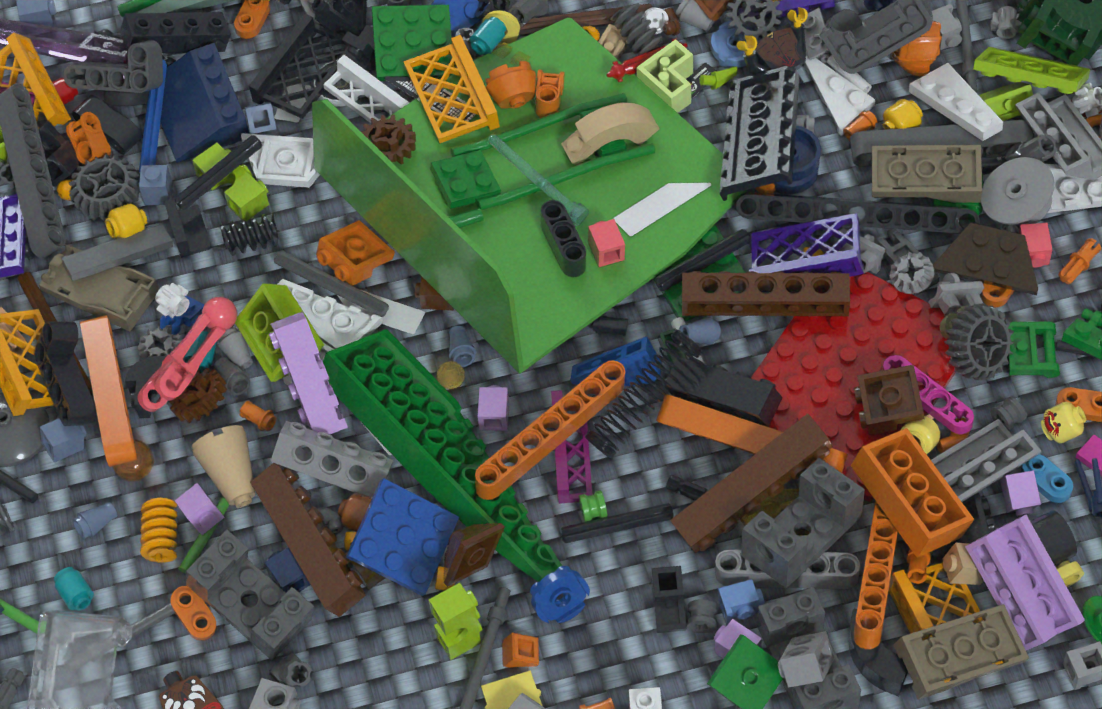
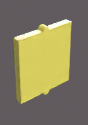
(504, 692)

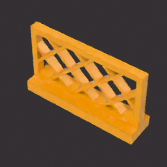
(36, 77)
(473, 87)
(11, 380)
(912, 609)

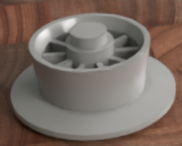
(1018, 192)

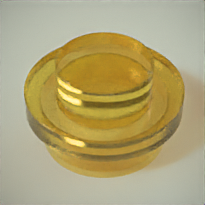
(451, 375)

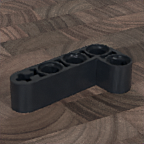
(62, 374)

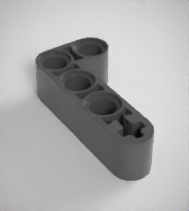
(134, 72)

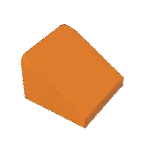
(520, 651)

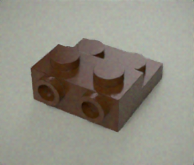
(888, 399)

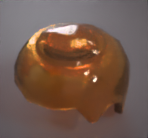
(139, 468)

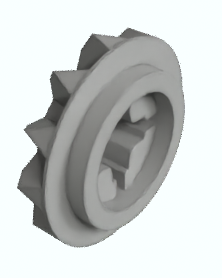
(921, 278)
(147, 343)

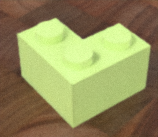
(667, 74)

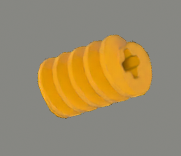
(158, 530)

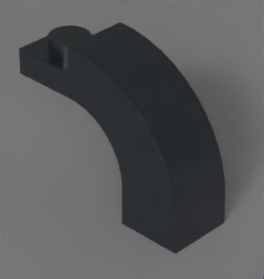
(878, 664)

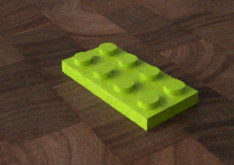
(1038, 71)

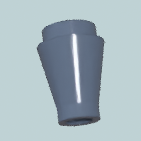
(702, 331)
(460, 347)
(93, 520)

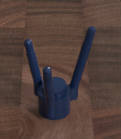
(1094, 500)

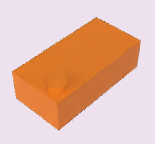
(912, 492)

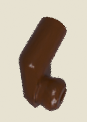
(672, 26)

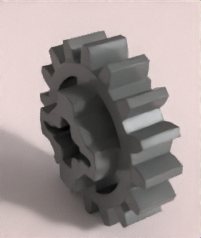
(756, 24)

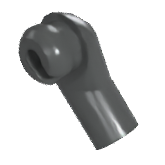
(331, 519)

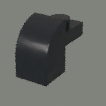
(361, 48)
(58, 153)
(137, 378)
(668, 599)

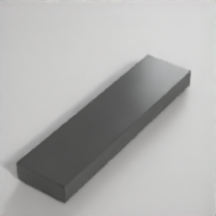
(117, 252)

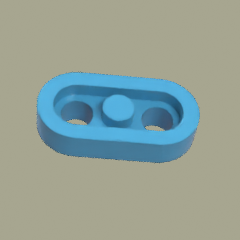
(1047, 476)

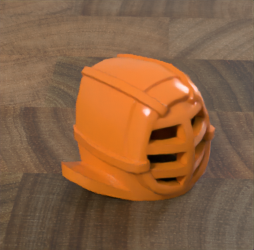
(920, 53)

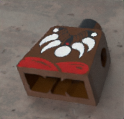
(187, 693)

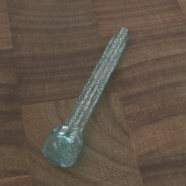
(577, 212)

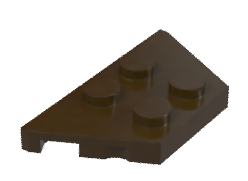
(990, 257)

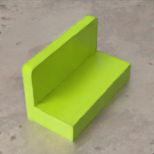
(1003, 99)

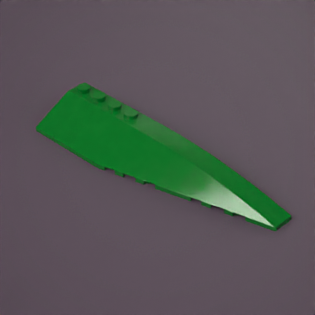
(431, 440)

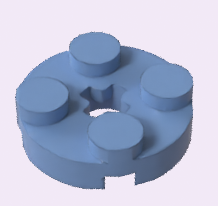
(723, 48)

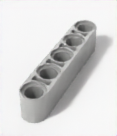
(829, 578)

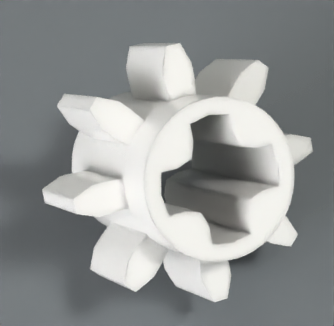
(1088, 100)
(172, 300)

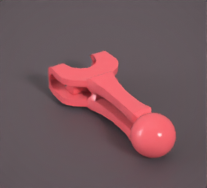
(174, 374)

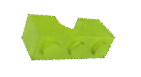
(246, 194)
(456, 620)

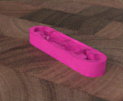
(934, 390)

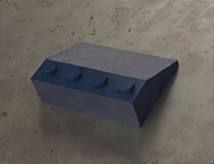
(200, 105)

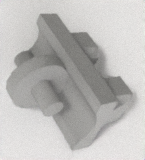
(870, 252)
(955, 293)

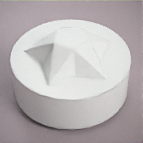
(657, 17)

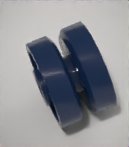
(805, 165)

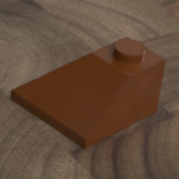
(470, 550)

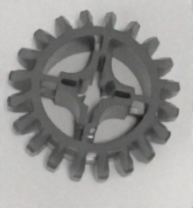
(101, 180)
(979, 342)

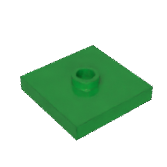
(746, 675)

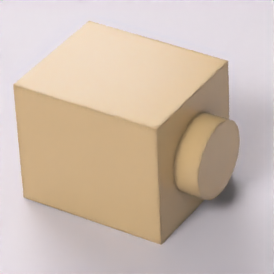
(960, 566)

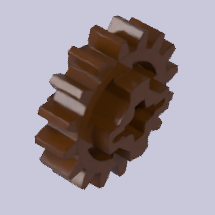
(389, 137)
(199, 396)

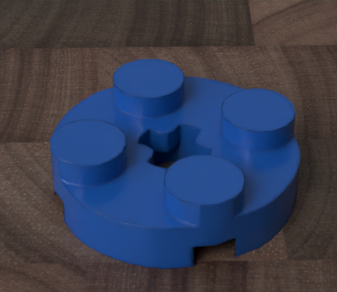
(561, 581)

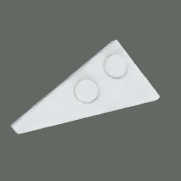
(840, 96)

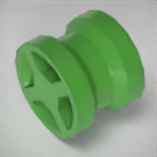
(593, 506)

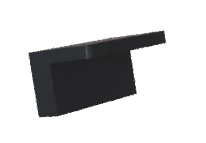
(188, 229)

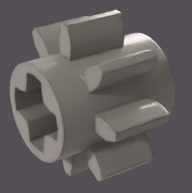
(1005, 22)

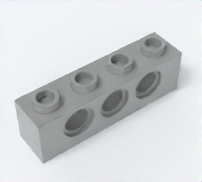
(318, 465)

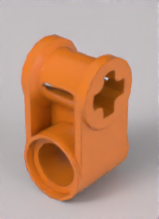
(548, 92)
(88, 140)

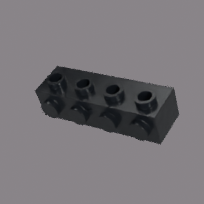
(176, 30)
(725, 391)

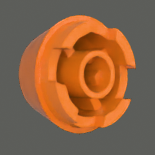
(512, 85)

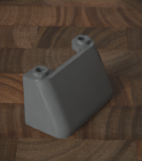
(861, 43)

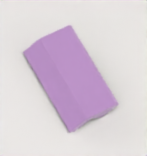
(1025, 581)

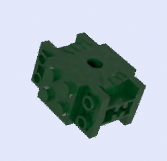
(1062, 27)

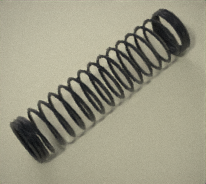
(681, 342)

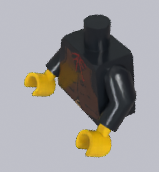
(779, 48)

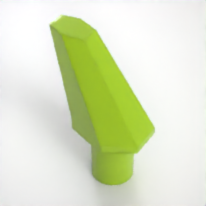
(718, 78)

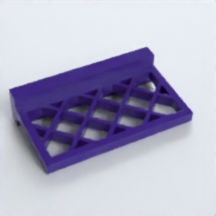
(832, 261)

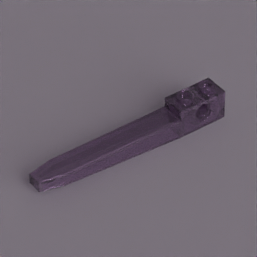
(67, 43)

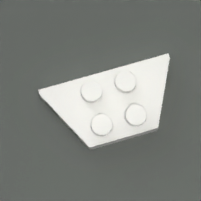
(284, 160)

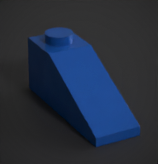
(631, 356)

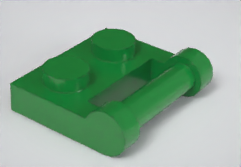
(1024, 350)

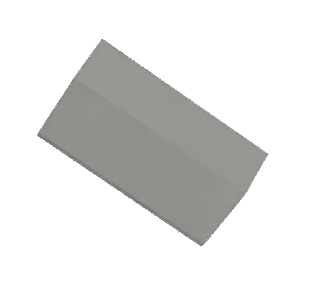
(1076, 142)
(984, 458)

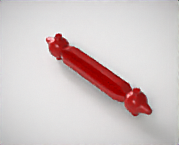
(630, 66)

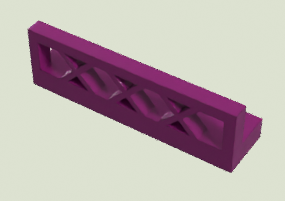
(563, 468)

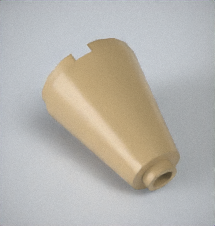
(227, 463)

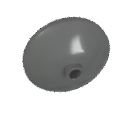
(20, 434)

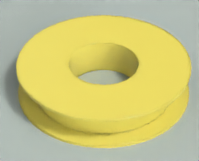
(510, 22)

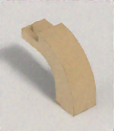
(609, 124)

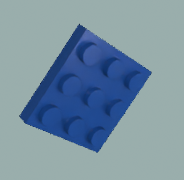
(402, 537)

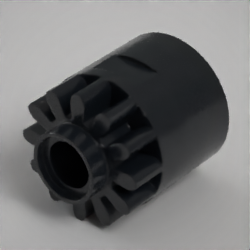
(1055, 536)

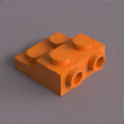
(353, 252)

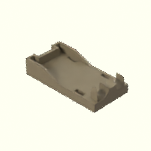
(928, 171)
(104, 292)
(960, 651)

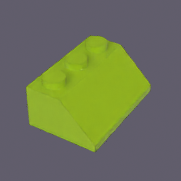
(254, 322)

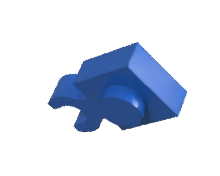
(188, 318)

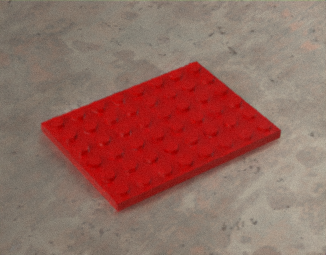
(821, 357)

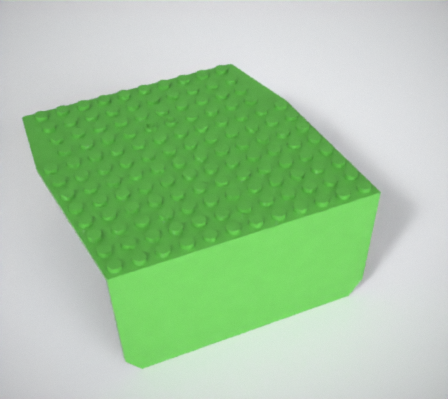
(503, 268)

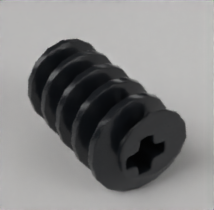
(250, 234)

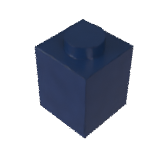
(286, 571)

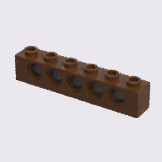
(755, 303)

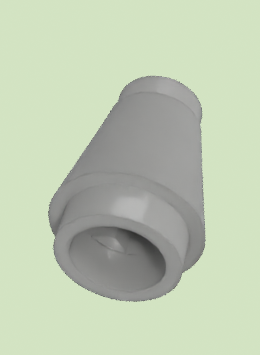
(692, 14)
(235, 348)

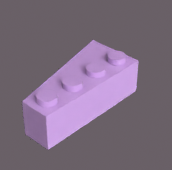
(307, 374)

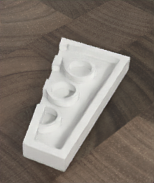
(956, 100)
(1074, 192)
(333, 321)

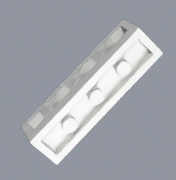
(365, 85)

